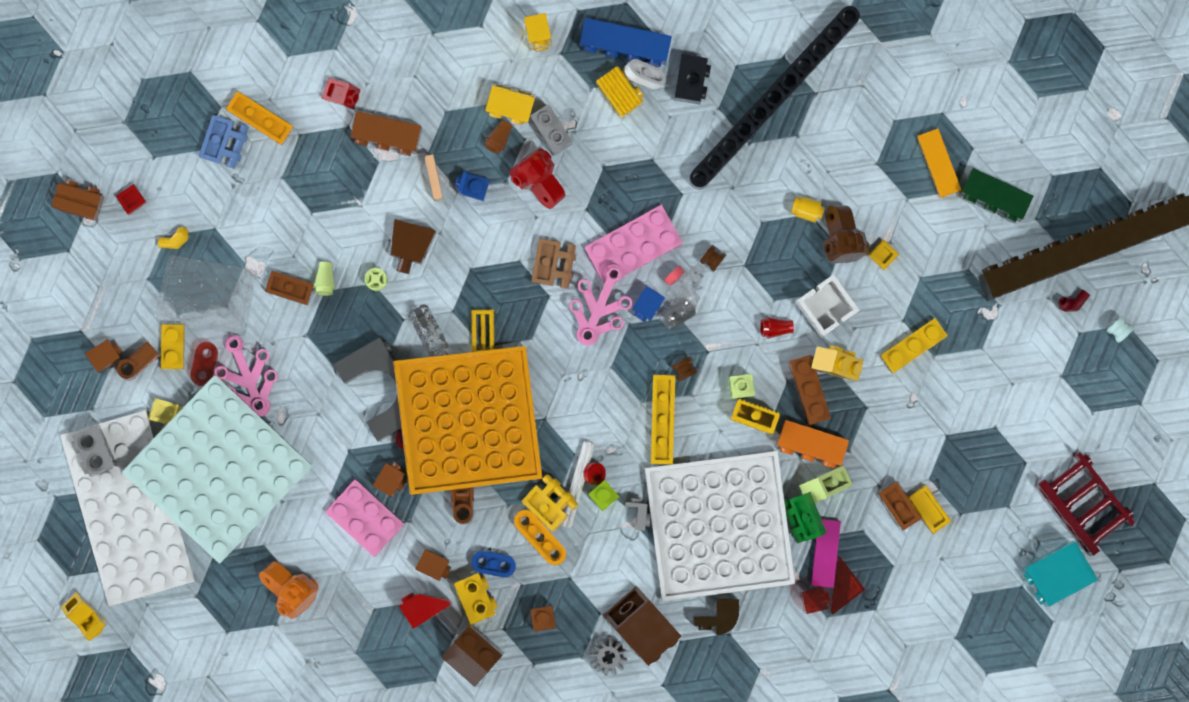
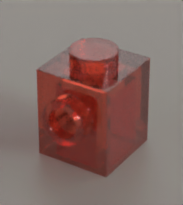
(815, 600)

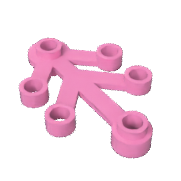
(598, 308)
(248, 378)

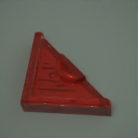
(845, 586)

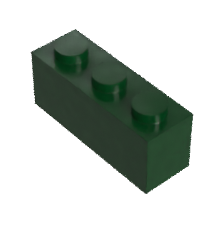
(996, 196)

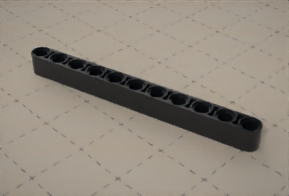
(777, 87)

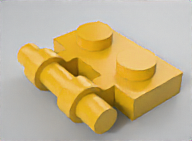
(545, 508)

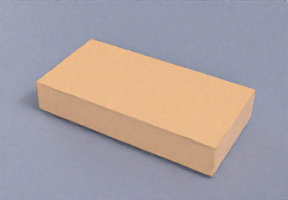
(433, 177)

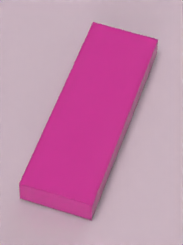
(826, 555)

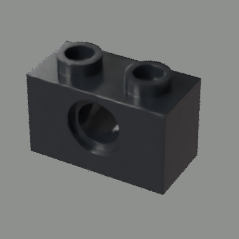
(692, 66)

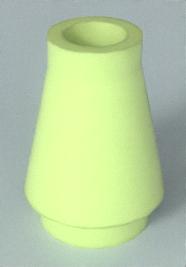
(324, 280)

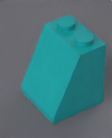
(1059, 574)

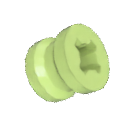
(373, 276)

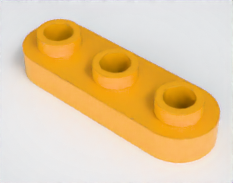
(532, 529)

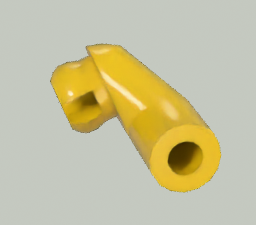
(176, 240)

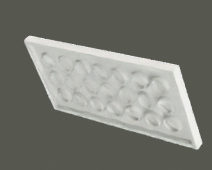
(130, 536)

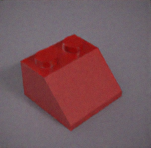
(422, 607)

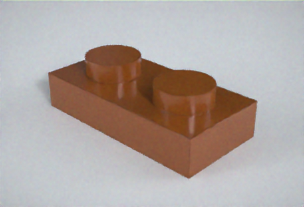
(289, 288)
(900, 505)

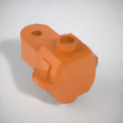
(293, 592)

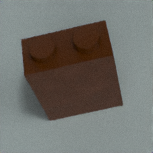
(642, 626)
(472, 655)

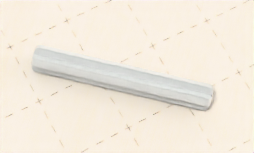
(578, 480)

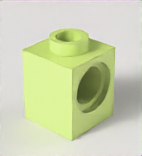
(741, 386)

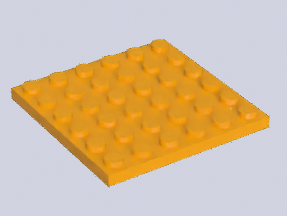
(467, 420)

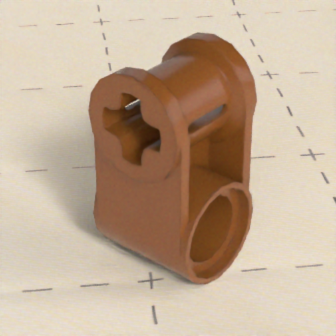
(463, 500)

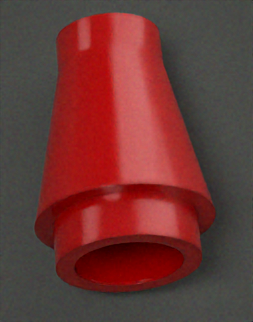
(775, 327)

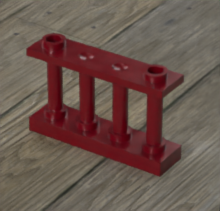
(1063, 506)

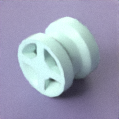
(1120, 329)

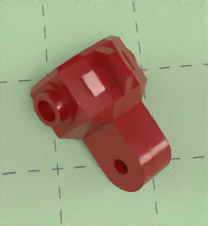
(536, 174)

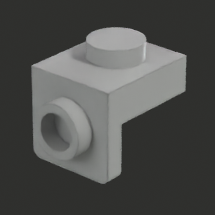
(643, 517)

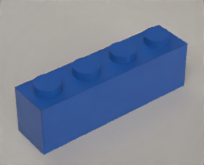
(625, 41)

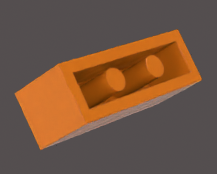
(812, 444)

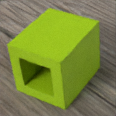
(603, 495)

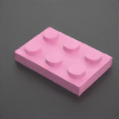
(364, 518)

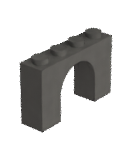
(366, 359)

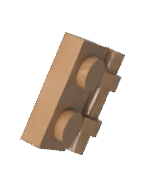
(546, 263)

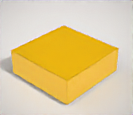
(883, 255)

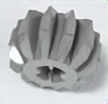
(616, 659)

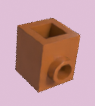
(391, 479)

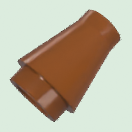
(498, 137)

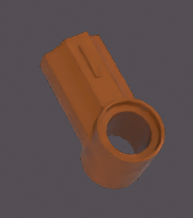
(139, 359)

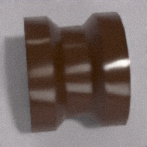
(712, 258)
(685, 368)

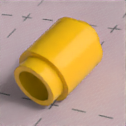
(807, 209)

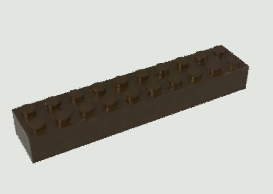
(1081, 250)

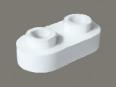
(645, 74)

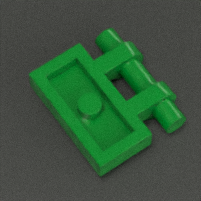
(804, 518)

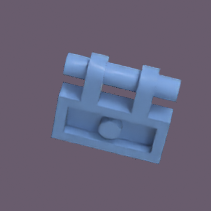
(217, 139)

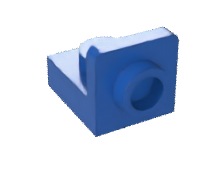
(472, 186)

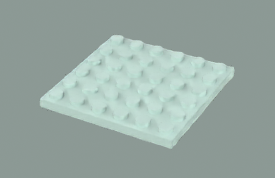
(216, 469)

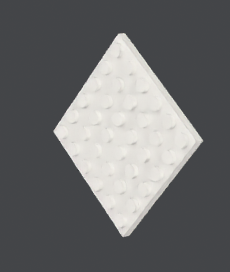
(719, 526)

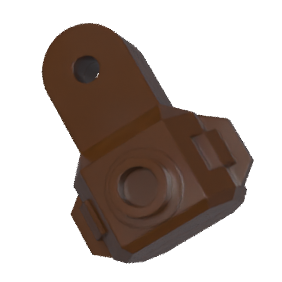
(844, 241)

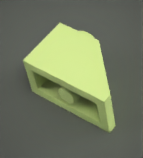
(827, 484)

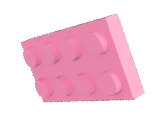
(634, 243)

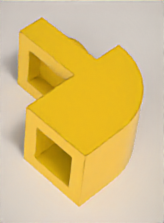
(84, 616)

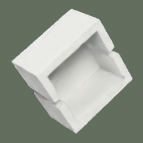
(827, 306)

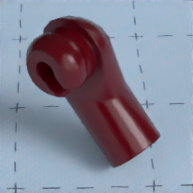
(1073, 304)

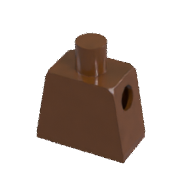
(410, 244)

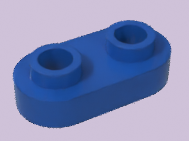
(493, 564)

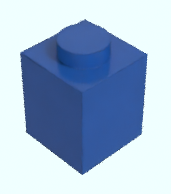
(647, 304)

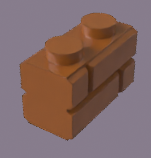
(78, 201)

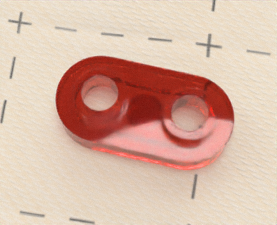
(205, 364)

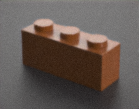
(386, 133)
(809, 390)

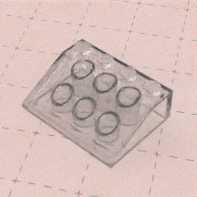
(206, 295)

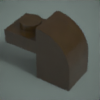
(726, 617)

